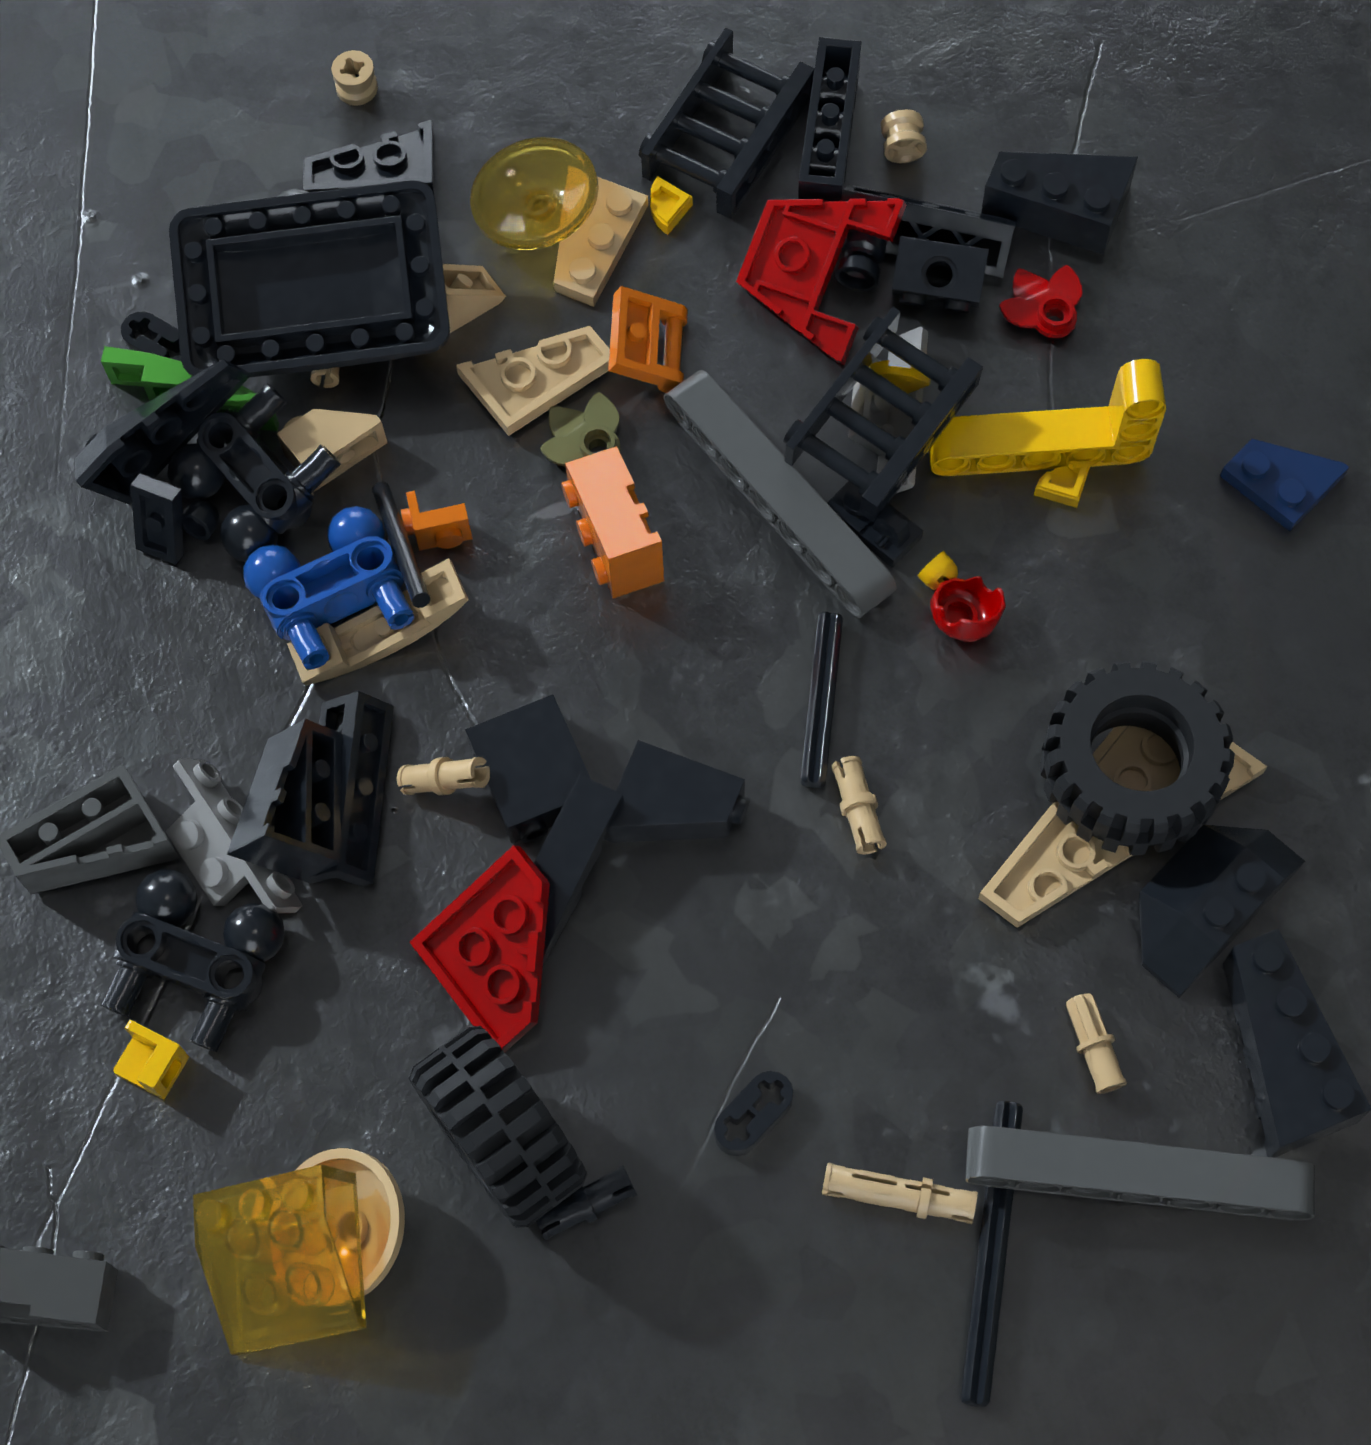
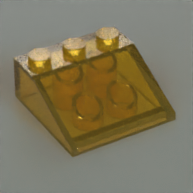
(283, 1257)

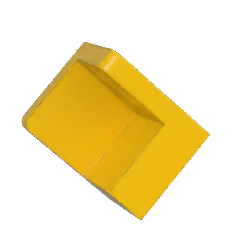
(150, 1060)

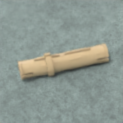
(900, 1193)

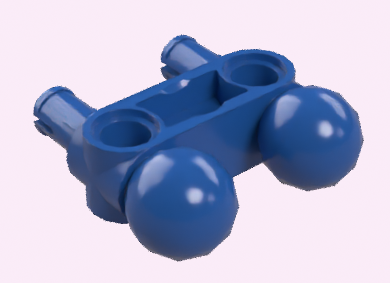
(329, 585)

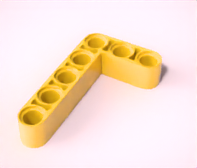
(1052, 438)

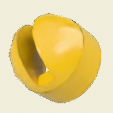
(937, 569)

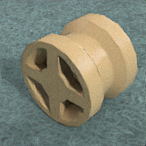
(350, 88)
(903, 136)

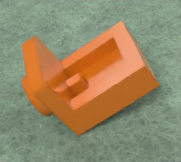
(438, 527)

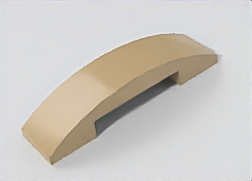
(371, 638)

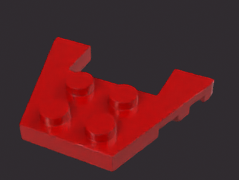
(797, 254)

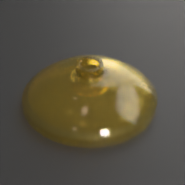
(531, 178)

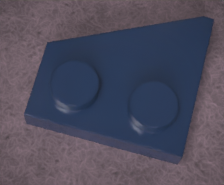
(1282, 479)

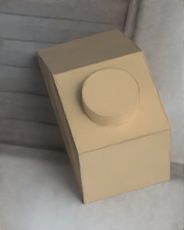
(469, 293)
(344, 434)

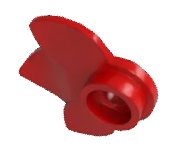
(1038, 299)

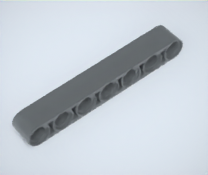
(780, 494)
(1140, 1173)

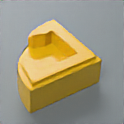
(668, 204)
(905, 378)
(1064, 483)

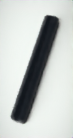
(821, 700)

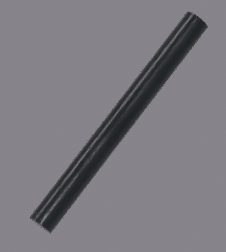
(401, 545)

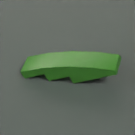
(161, 374)

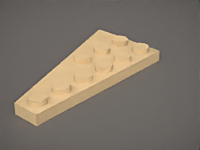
(1057, 861)

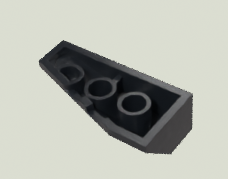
(153, 432)

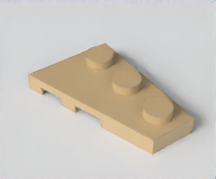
(594, 250)
(533, 380)

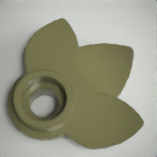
(579, 432)

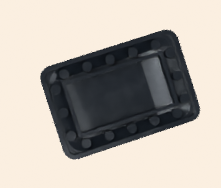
(310, 279)

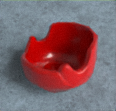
(967, 608)

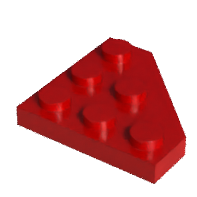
(492, 947)

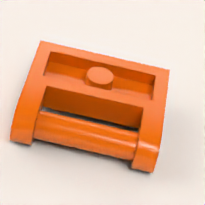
(637, 335)

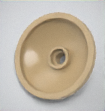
(378, 1207)

